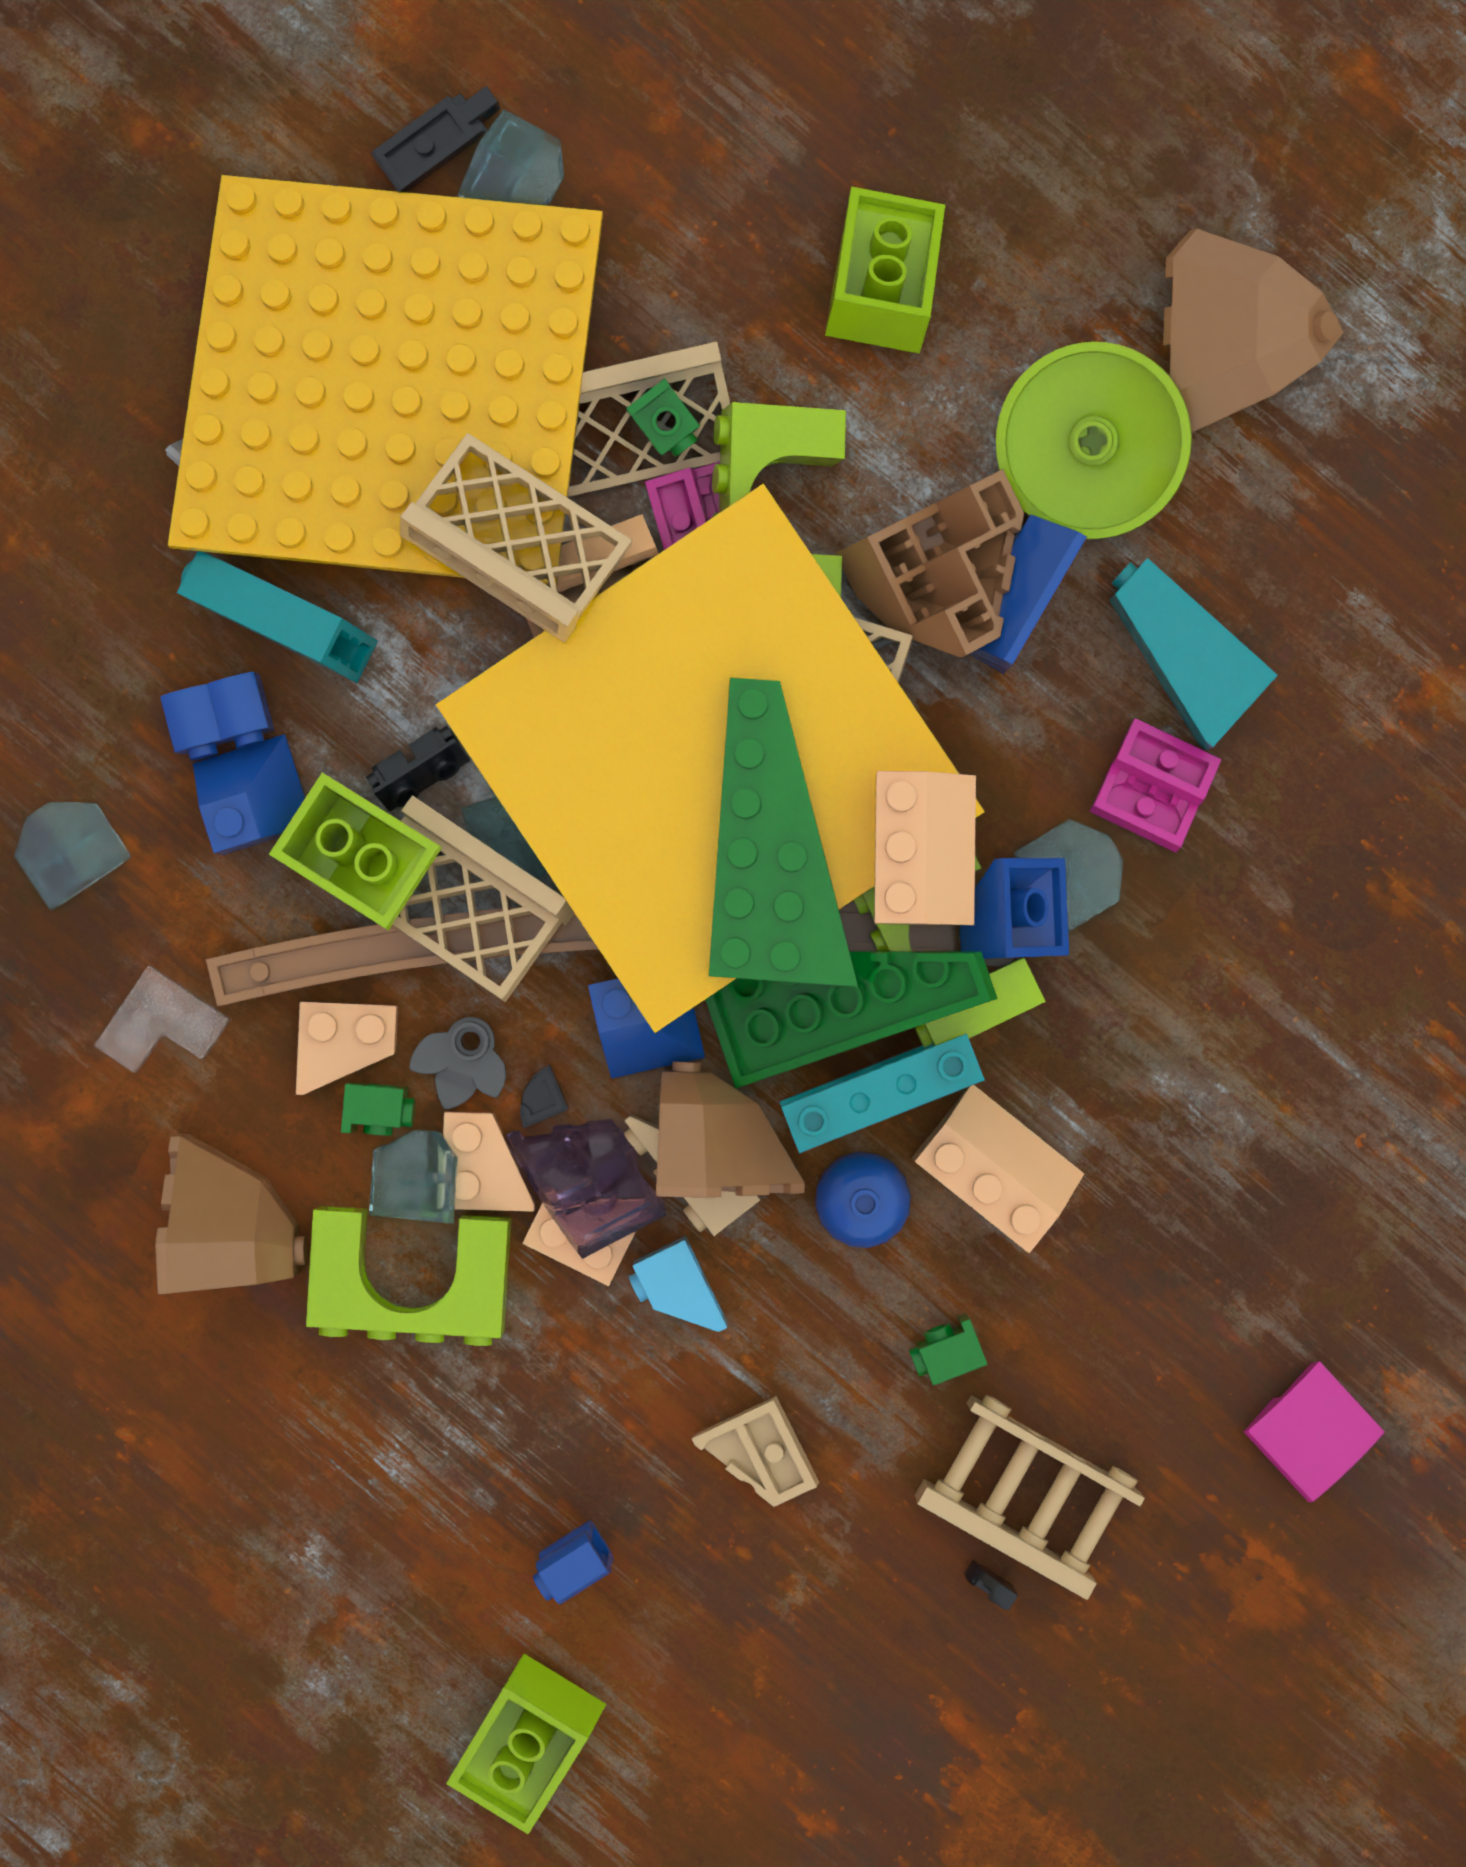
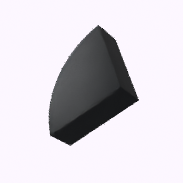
(542, 1098)
(999, 1590)

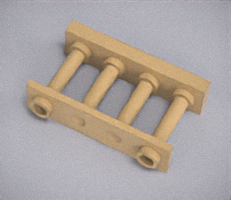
(1028, 1544)

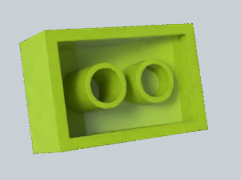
(886, 270)
(355, 851)
(526, 1744)

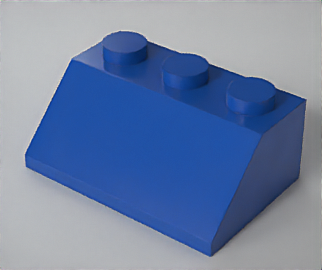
(1041, 561)

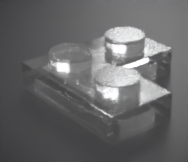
(158, 1008)

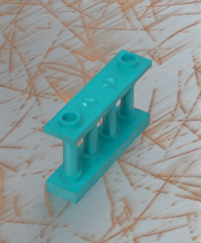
(880, 1091)

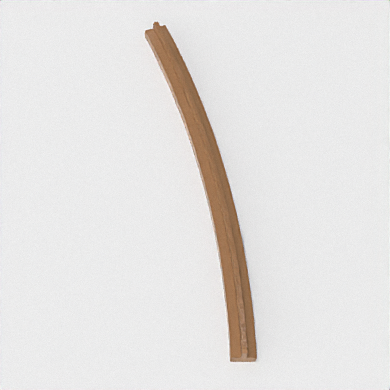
(377, 951)

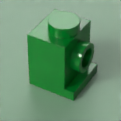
(650, 405)
(376, 1108)
(948, 1351)

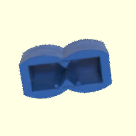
(217, 714)
(573, 1563)

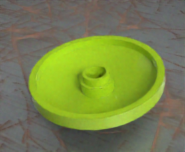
(1094, 438)

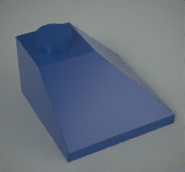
(248, 794)
(1019, 910)
(630, 1041)

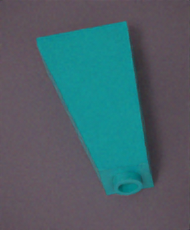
(277, 615)
(1191, 653)

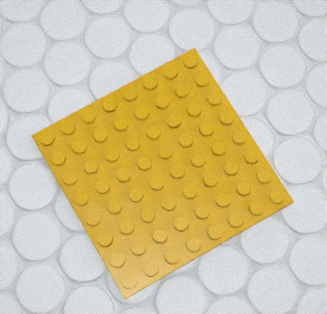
(358, 351)
(620, 739)

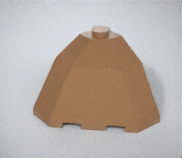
(1239, 325)
(942, 567)
(717, 1140)
(222, 1224)

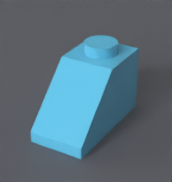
(677, 1285)

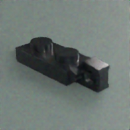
(435, 138)

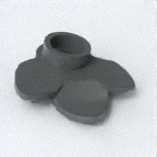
(458, 1068)

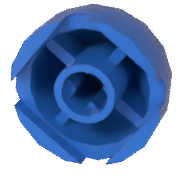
(862, 1199)

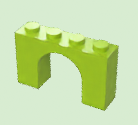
(775, 434)
(1012, 983)
(345, 1299)

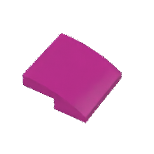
(682, 502)
(1155, 785)
(1314, 1431)

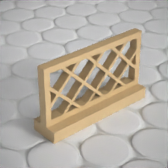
(639, 376)
(490, 570)
(495, 873)

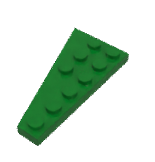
(772, 878)
(786, 1025)

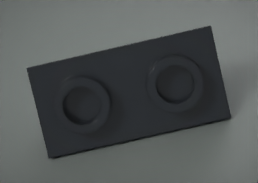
(436, 760)

